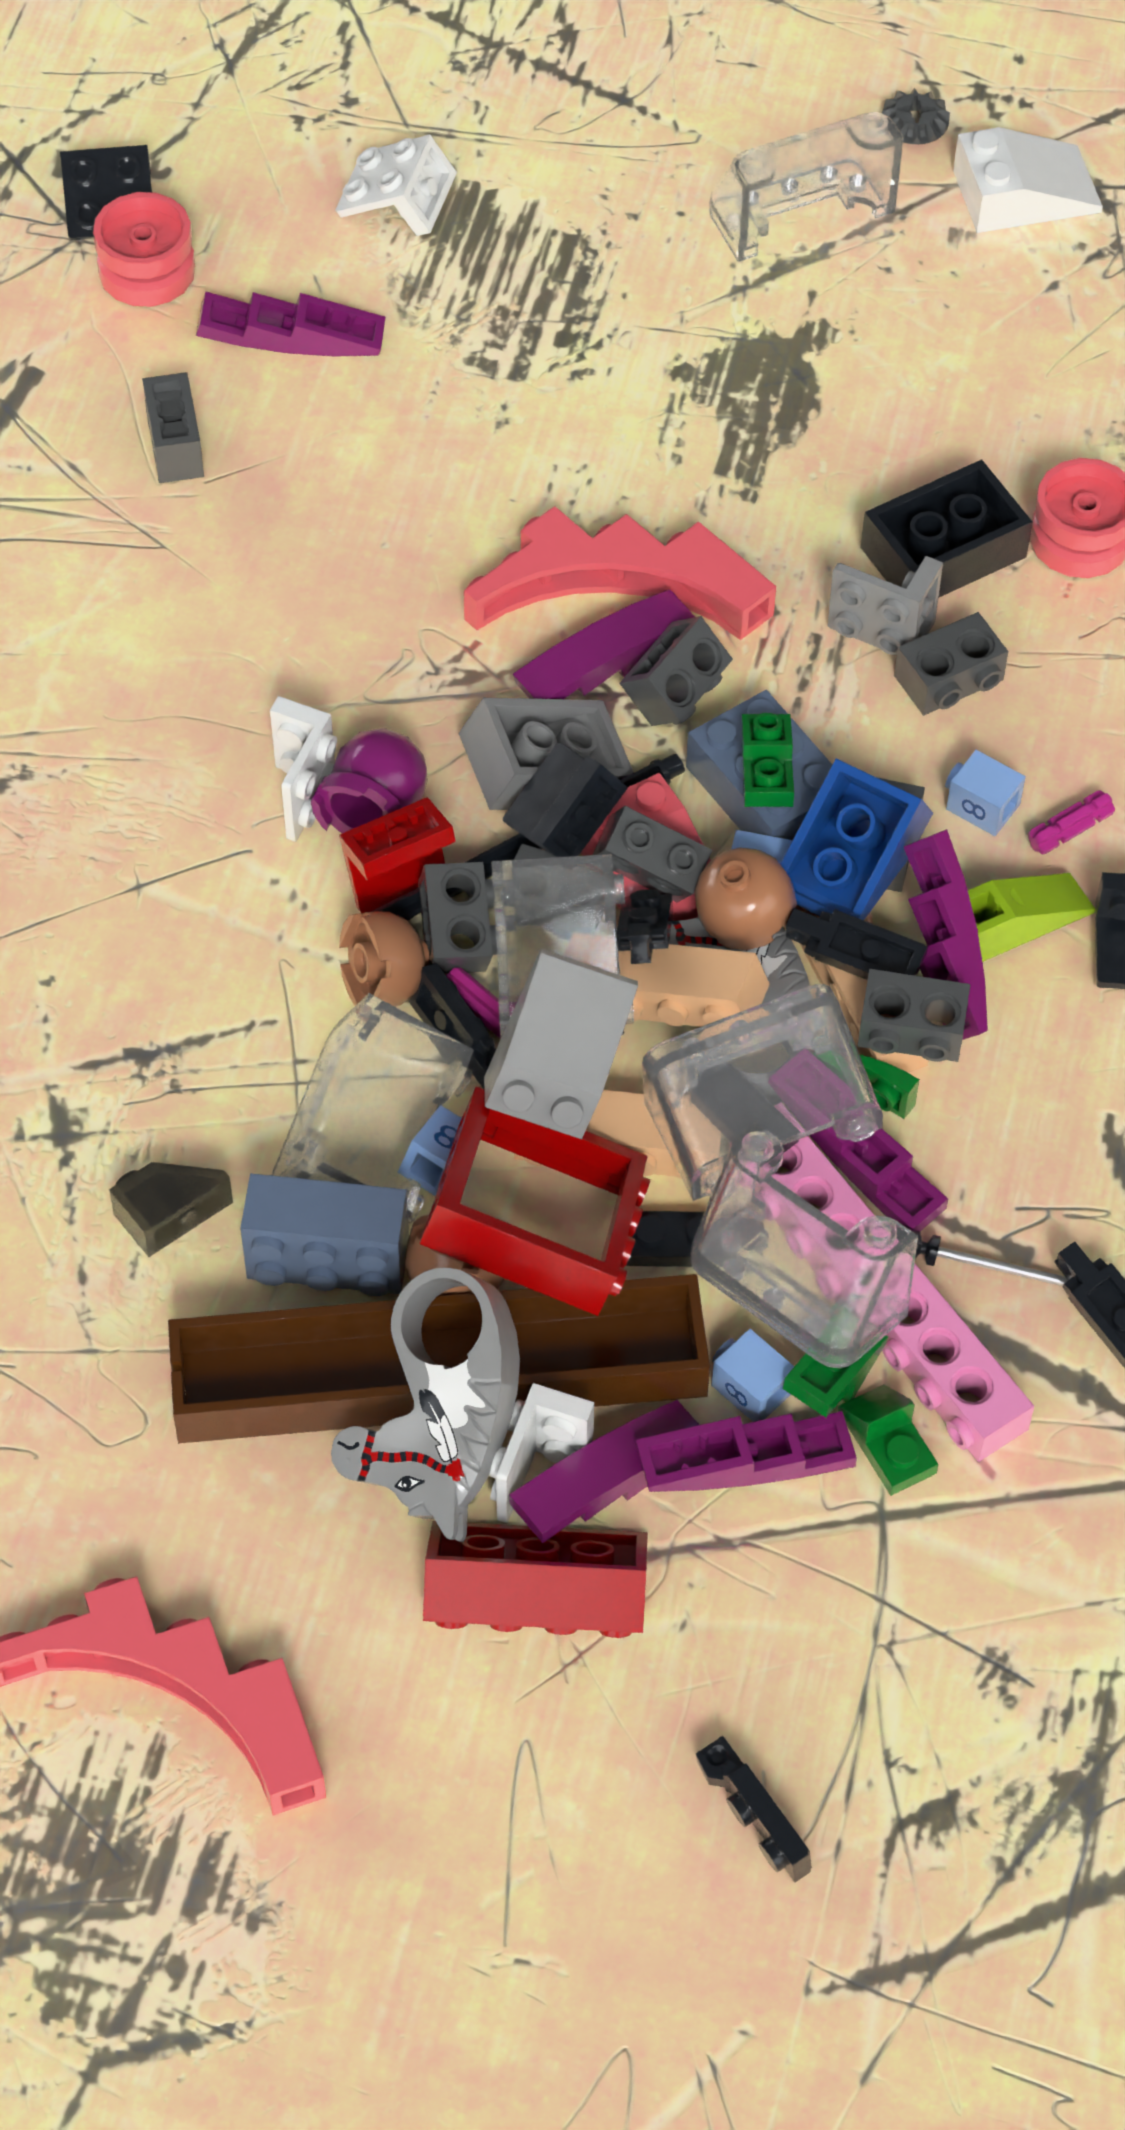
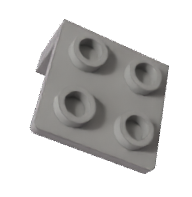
(882, 611)

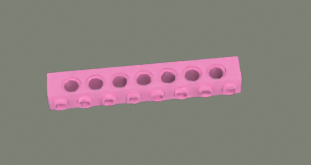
(938, 1329)

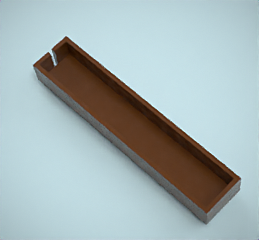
(343, 1371)

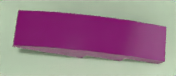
(302, 328)
(600, 649)
(948, 924)
(885, 1177)
(745, 1454)
(594, 1474)

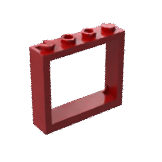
(522, 1254)

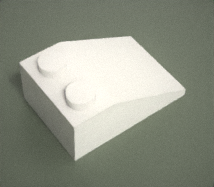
(1021, 179)

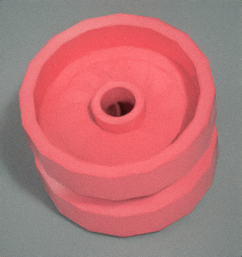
(144, 249)
(1080, 518)

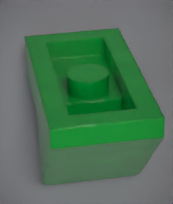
(826, 1386)
(888, 1438)

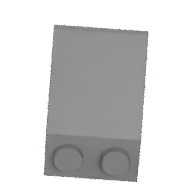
(515, 735)
(559, 1044)

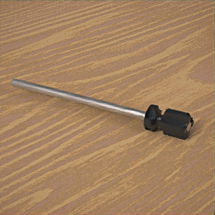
(932, 1251)

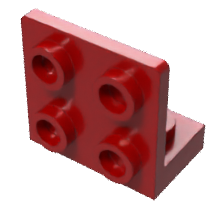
(390, 852)

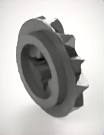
(933, 114)

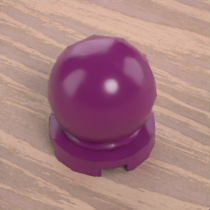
(369, 779)

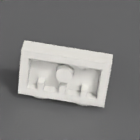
(404, 174)
(305, 752)
(544, 1424)

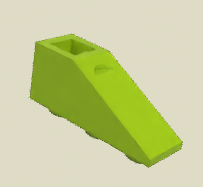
(1024, 909)

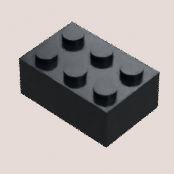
(958, 520)

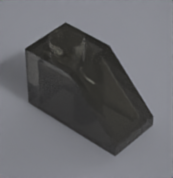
(168, 1201)

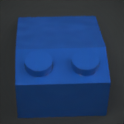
(852, 842)

